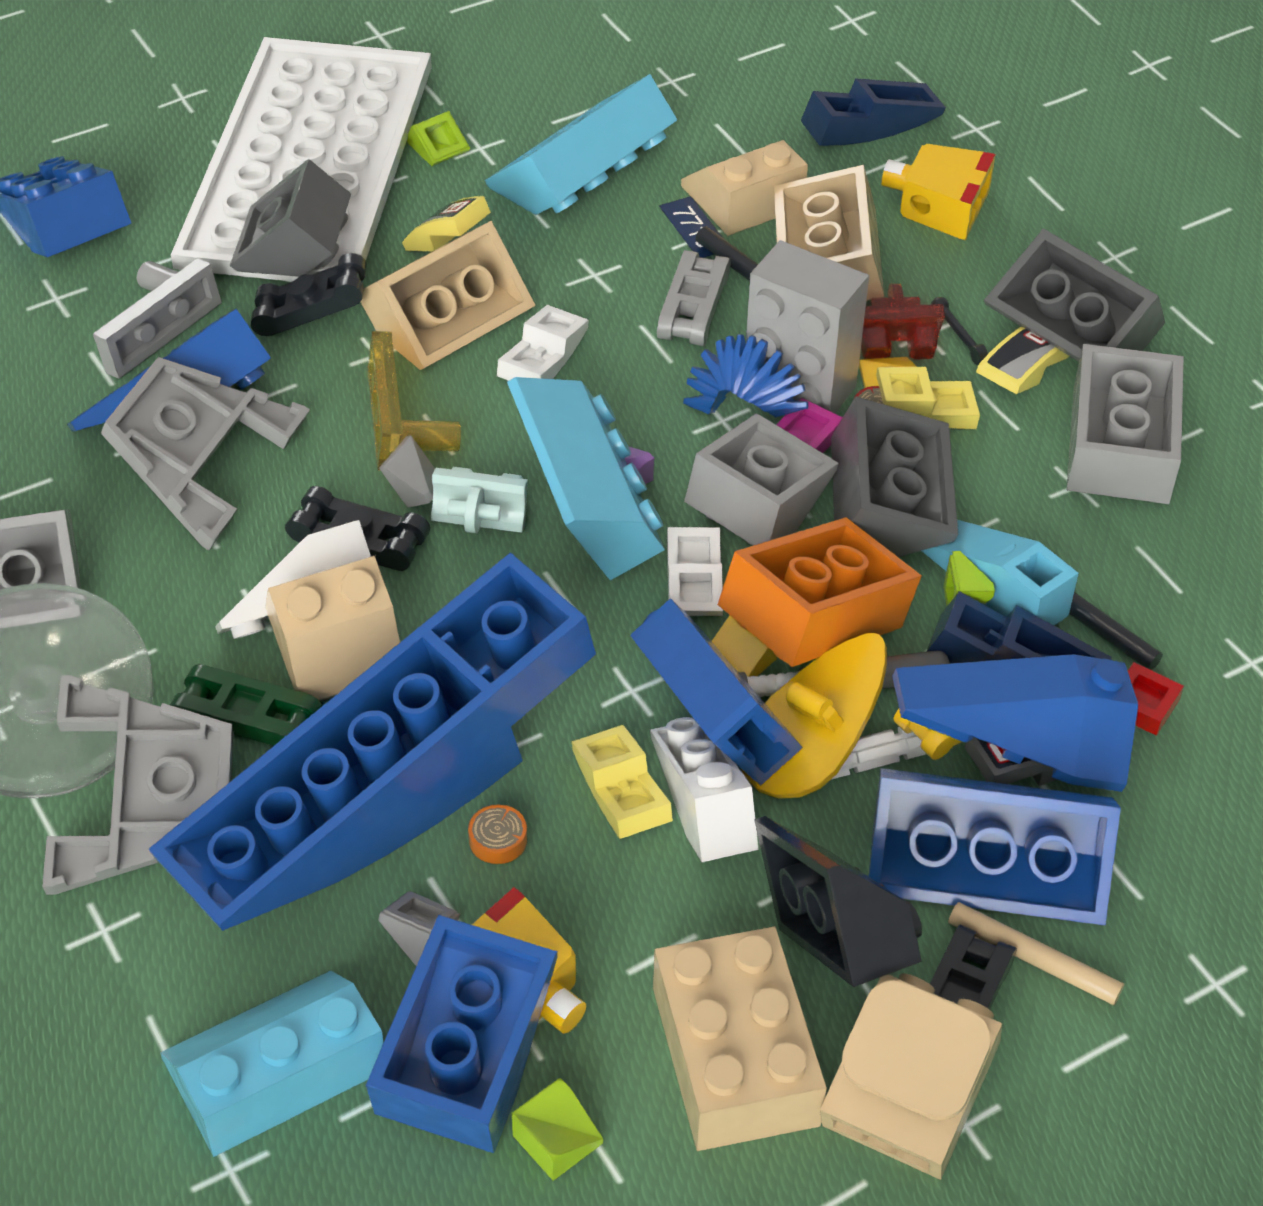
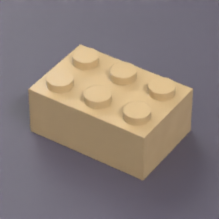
(738, 1038)

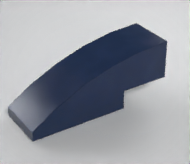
(869, 111)
(978, 633)

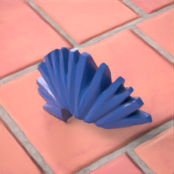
(743, 372)

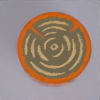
(497, 834)

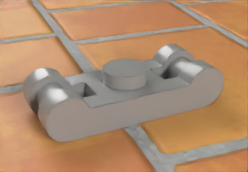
(695, 295)

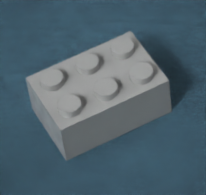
(813, 316)
(1126, 424)

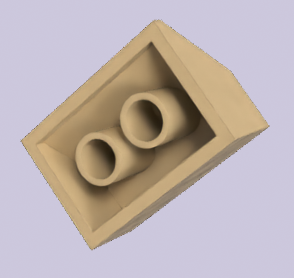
(833, 219)
(448, 297)

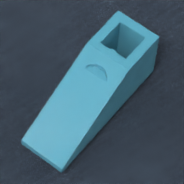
(1020, 569)

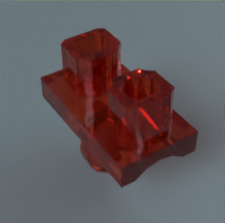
(901, 320)

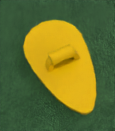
(826, 713)

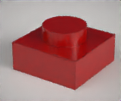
(1155, 697)

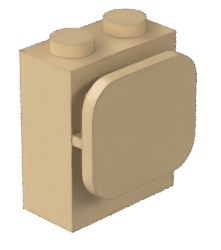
(911, 1072)

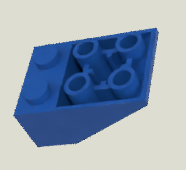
(62, 205)

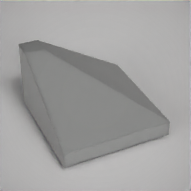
(410, 473)
(412, 920)

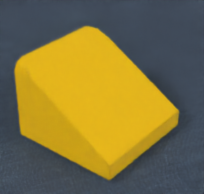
(743, 649)

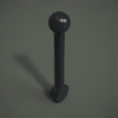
(977, 352)

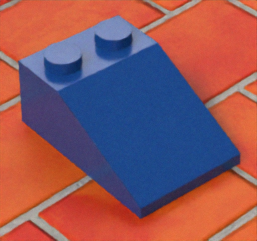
(462, 1034)

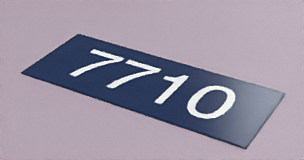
(688, 220)

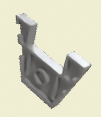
(174, 427)
(163, 772)

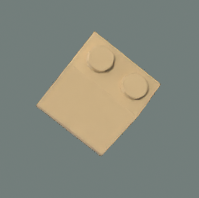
(741, 189)
(332, 626)

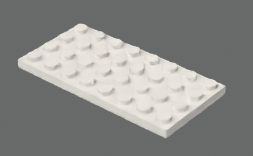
(300, 103)

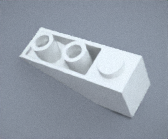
(312, 555)
(707, 791)

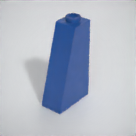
(715, 693)

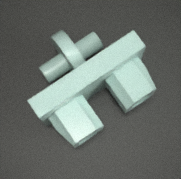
(479, 499)

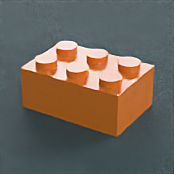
(817, 590)

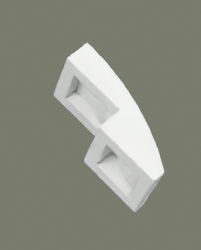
(545, 345)
(695, 569)

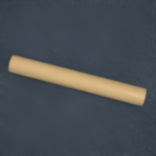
(1039, 954)

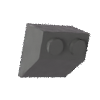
(293, 225)

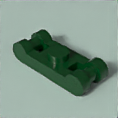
(245, 703)

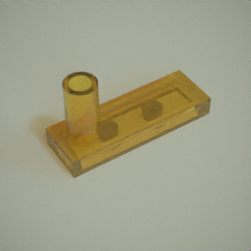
(385, 406)

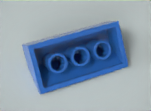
(994, 846)

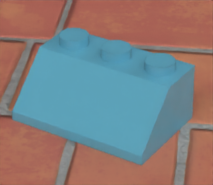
(275, 1060)

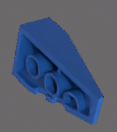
(221, 349)
(1050, 709)

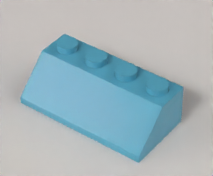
(586, 149)
(589, 472)

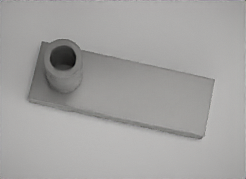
(157, 318)

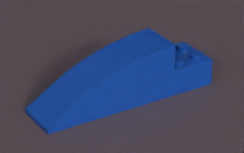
(384, 753)

